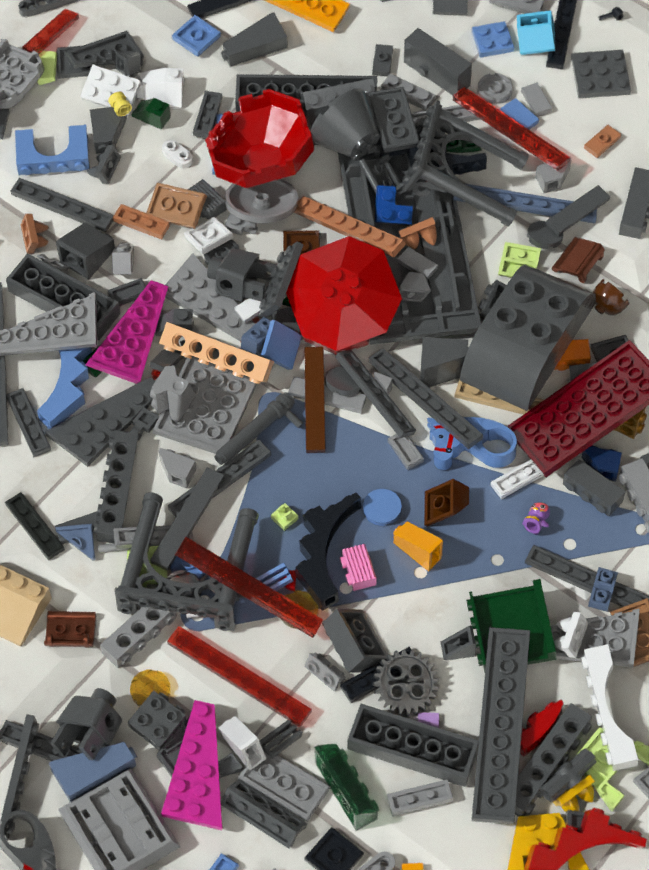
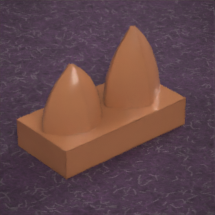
(425, 228)
(29, 230)

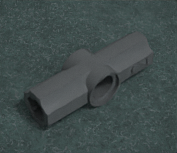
(568, 775)

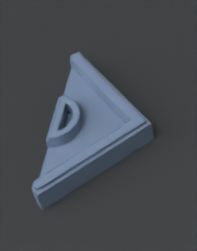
(79, 536)

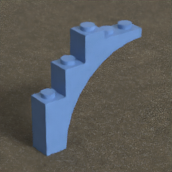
(67, 394)

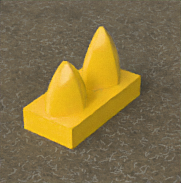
(583, 789)

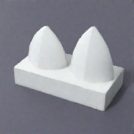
(575, 630)

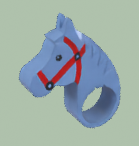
(449, 447)

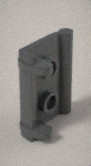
(381, 173)

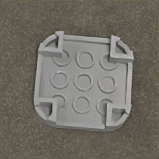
(17, 73)

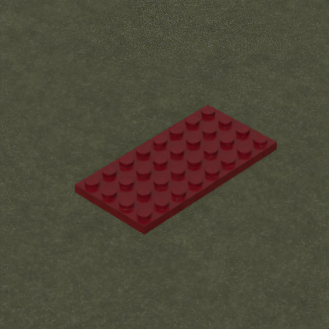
(585, 409)

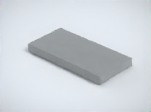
(286, 785)

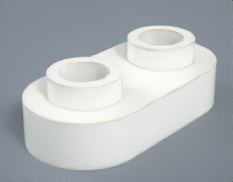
(175, 154)

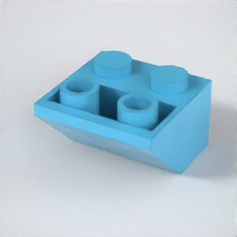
(536, 32)

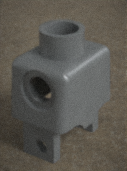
(238, 275)
(87, 722)

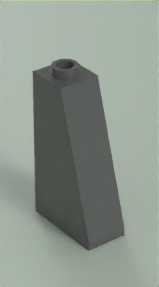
(255, 41)

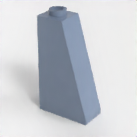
(80, 775)

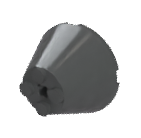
(348, 125)

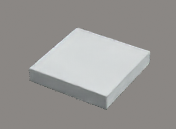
(208, 235)

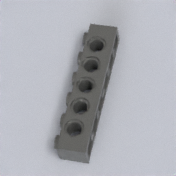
(126, 443)
(571, 718)

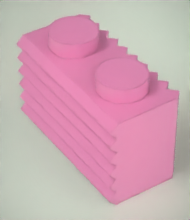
(358, 566)

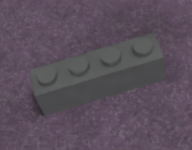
(636, 206)

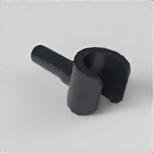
(616, 12)

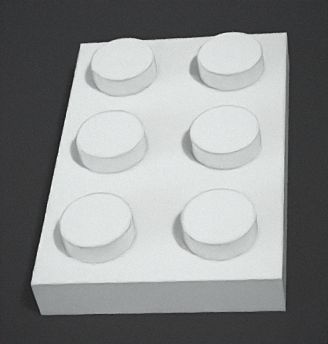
(104, 82)

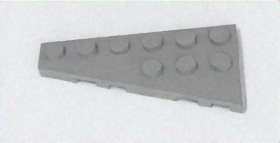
(196, 291)
(54, 330)
(615, 630)

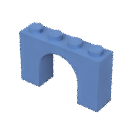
(72, 159)

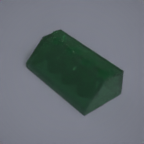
(345, 785)

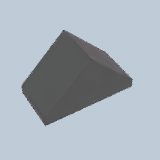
(459, 645)

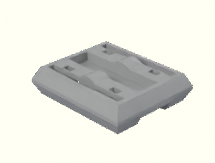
(119, 825)

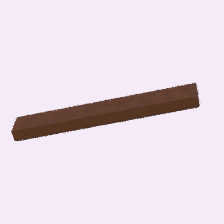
(314, 400)

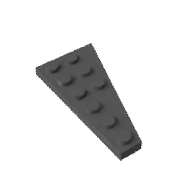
(90, 431)

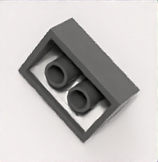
(354, 639)

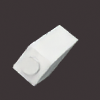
(242, 742)

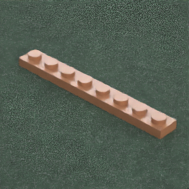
(349, 226)

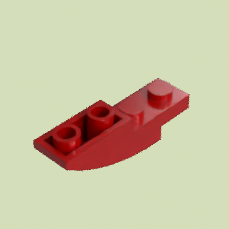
(539, 727)

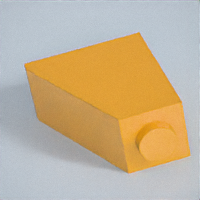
(419, 544)

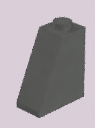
(106, 127)

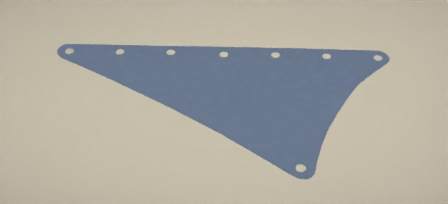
(364, 461)

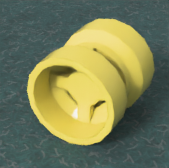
(120, 104)

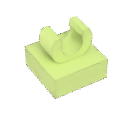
(284, 516)

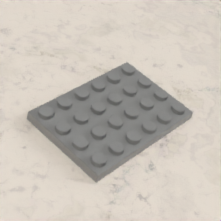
(214, 410)

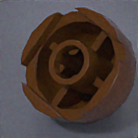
(609, 299)

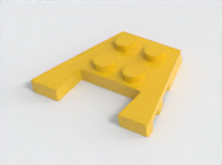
(537, 829)

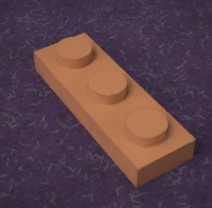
(141, 221)

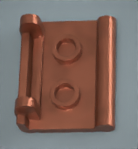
(579, 258)
(70, 629)

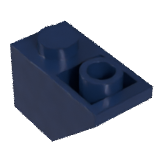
(603, 461)

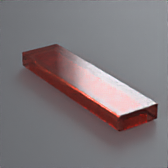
(51, 31)

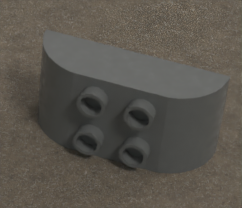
(525, 336)

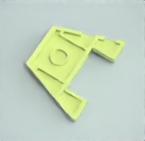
(602, 772)

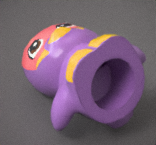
(536, 518)

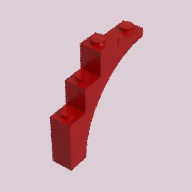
(569, 842)

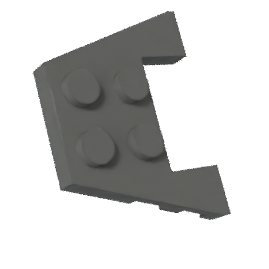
(170, 751)

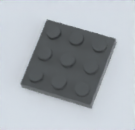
(600, 74)

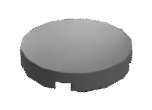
(495, 88)

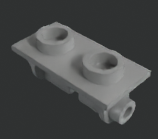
(319, 667)

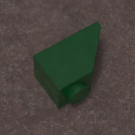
(153, 112)

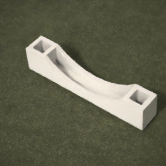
(620, 746)

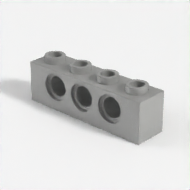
(127, 633)

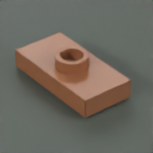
(602, 141)

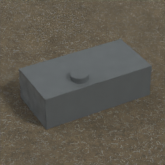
(437, 62)

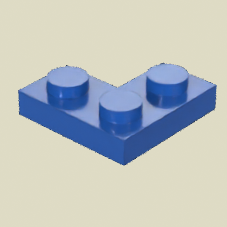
(387, 211)

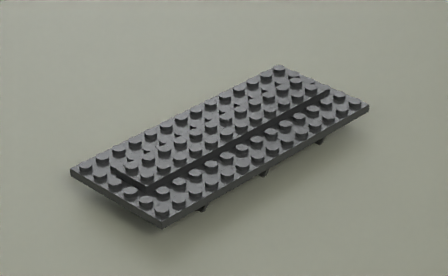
(452, 301)

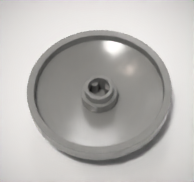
(263, 202)

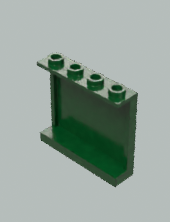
(514, 609)

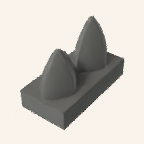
(107, 164)

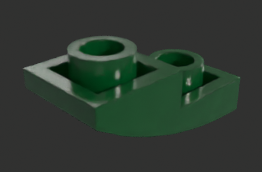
(462, 146)

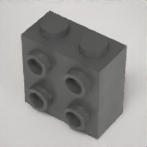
(157, 719)

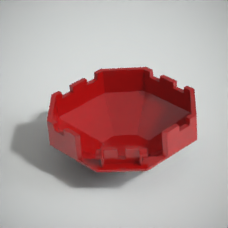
(261, 140)
(343, 295)

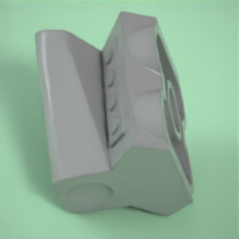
(172, 393)

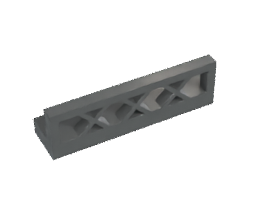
(262, 814)

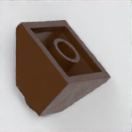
(445, 501)

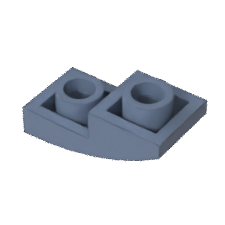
(603, 589)

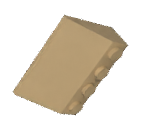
(20, 605)

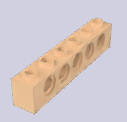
(173, 333)

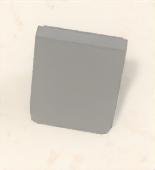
(384, 381)

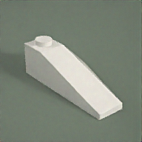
(162, 84)

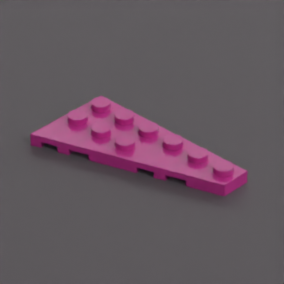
(130, 341)
(195, 780)

